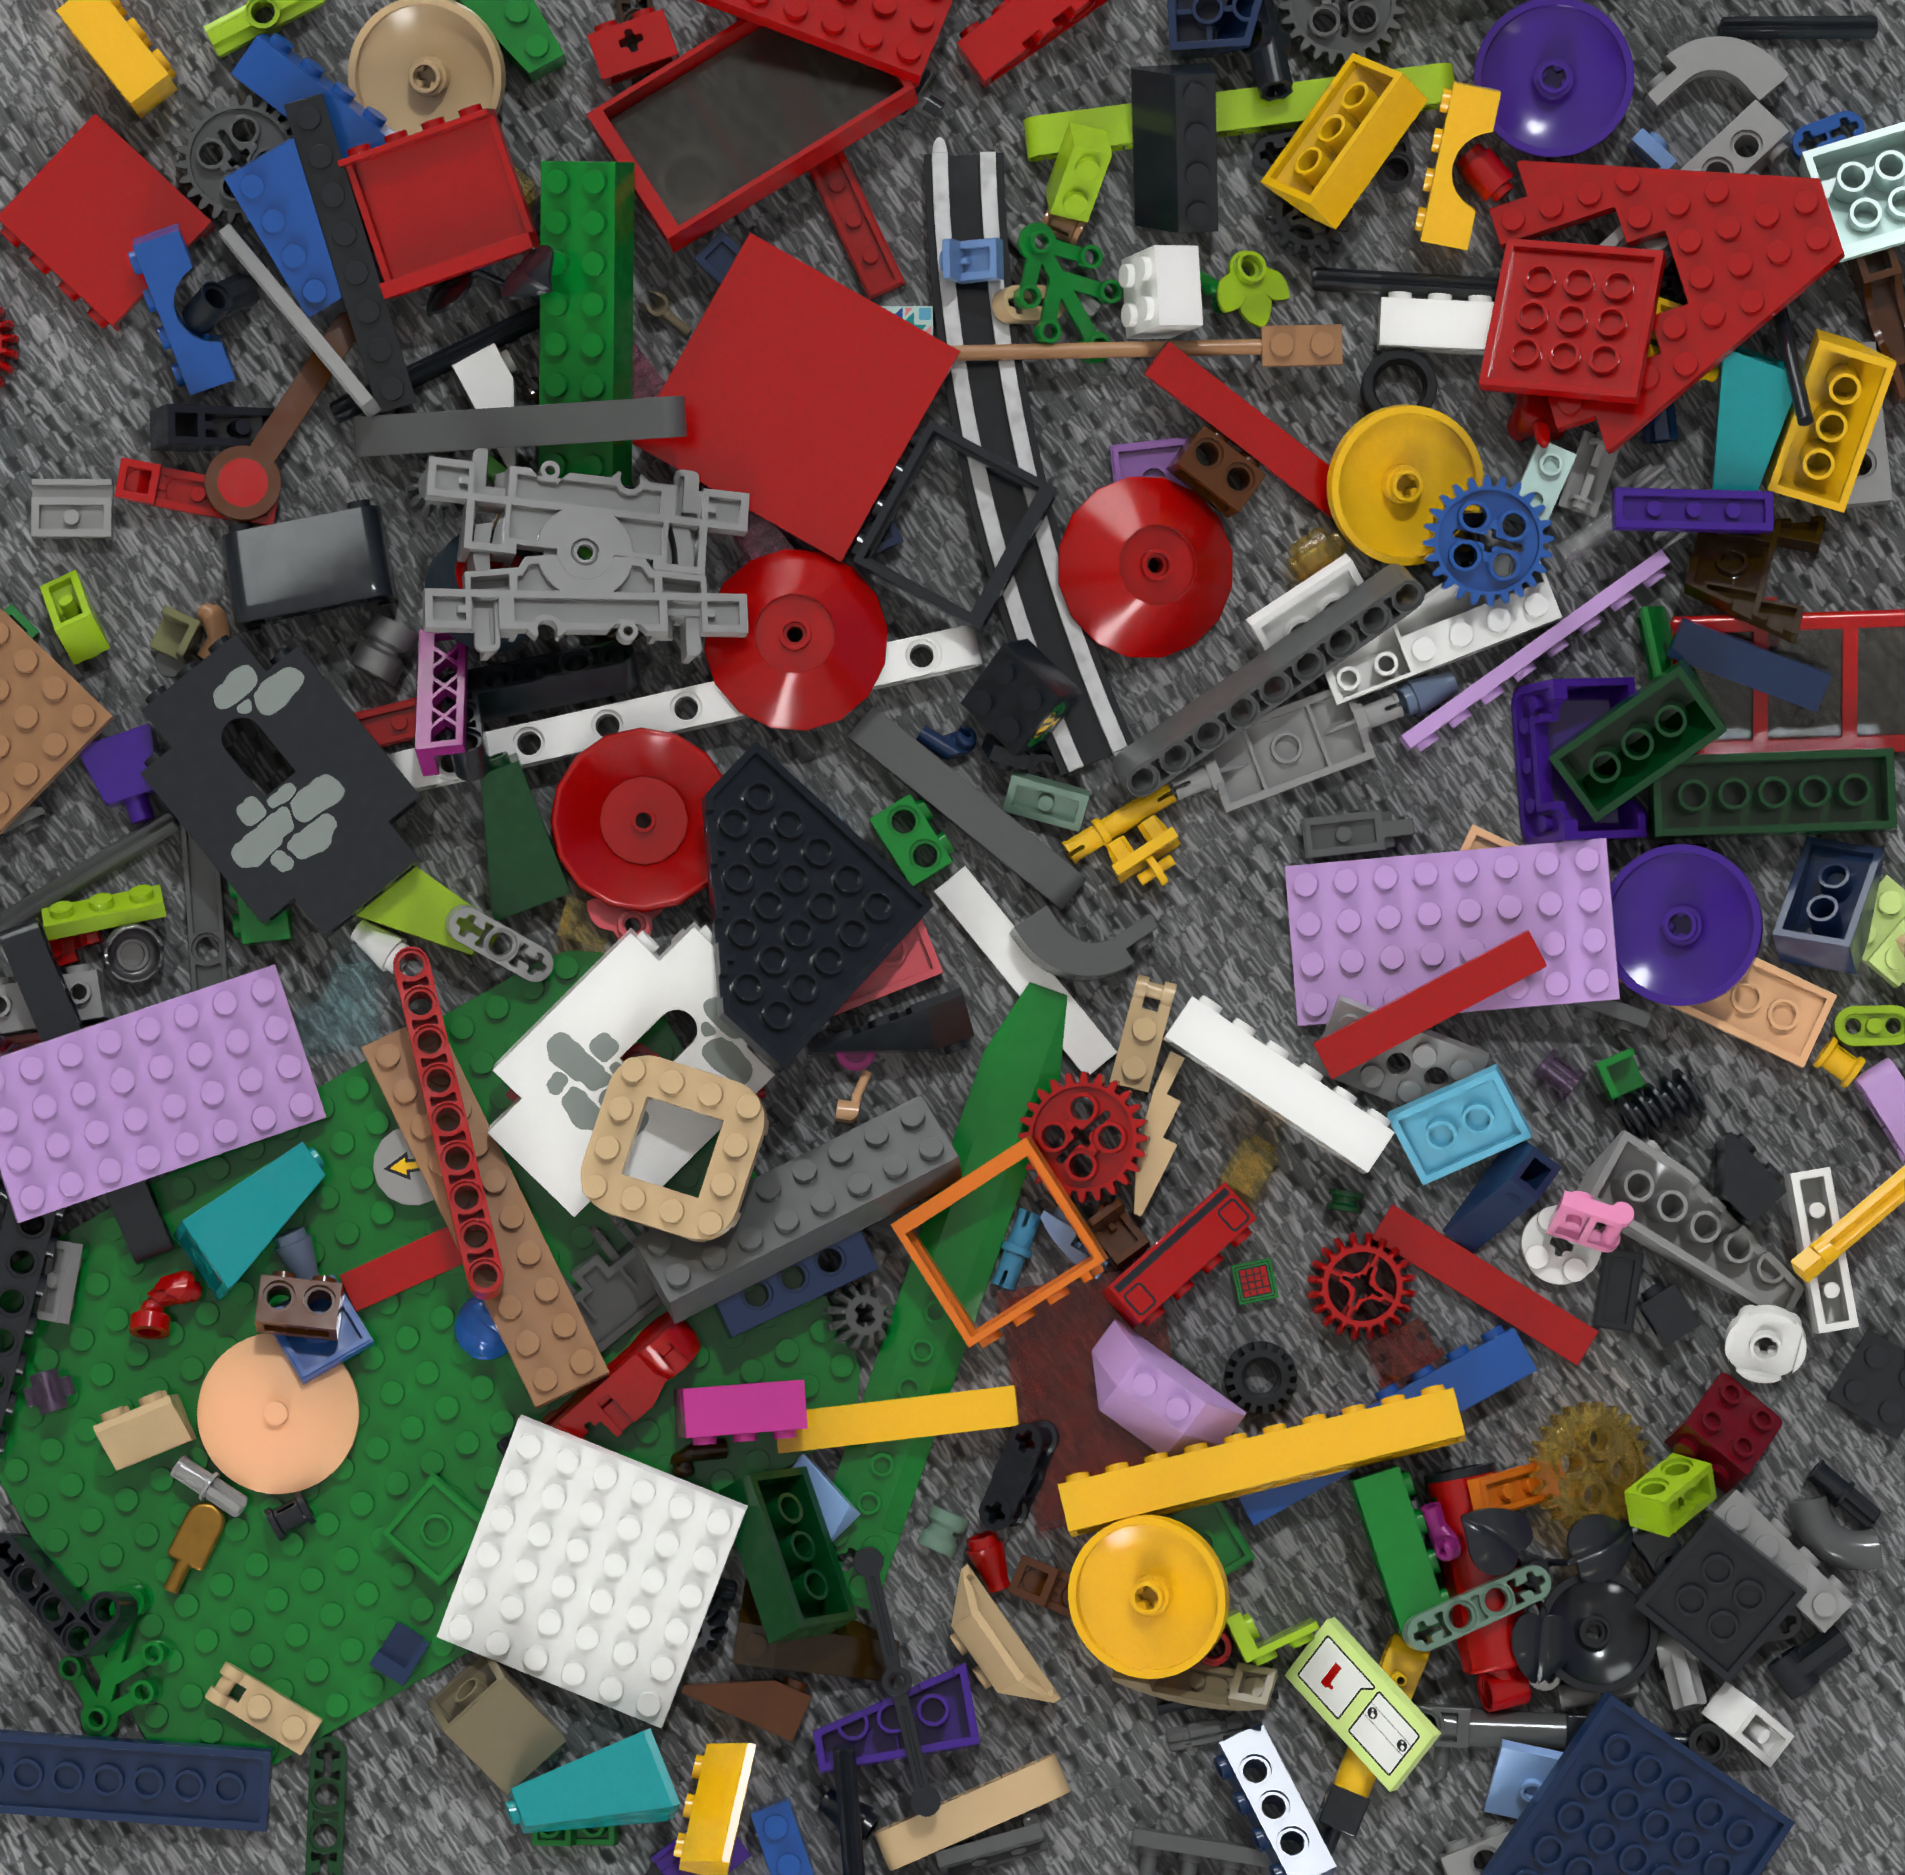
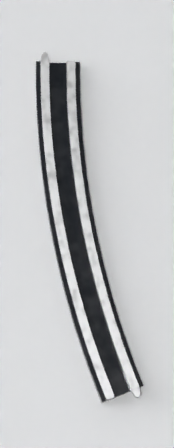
(993, 410)

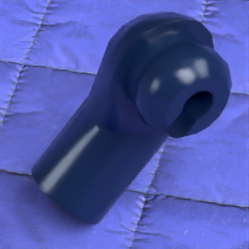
(949, 745)

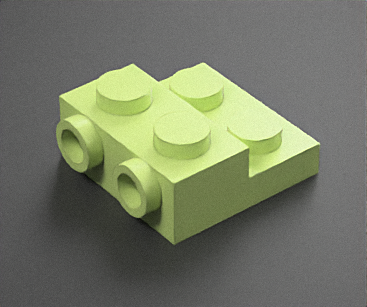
(1887, 925)

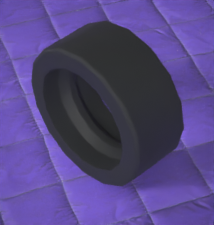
(1398, 357)

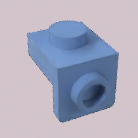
(1652, 150)
(972, 260)

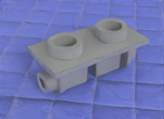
(1588, 476)

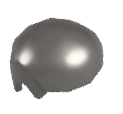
(133, 953)

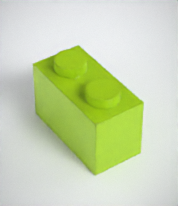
(1078, 172)

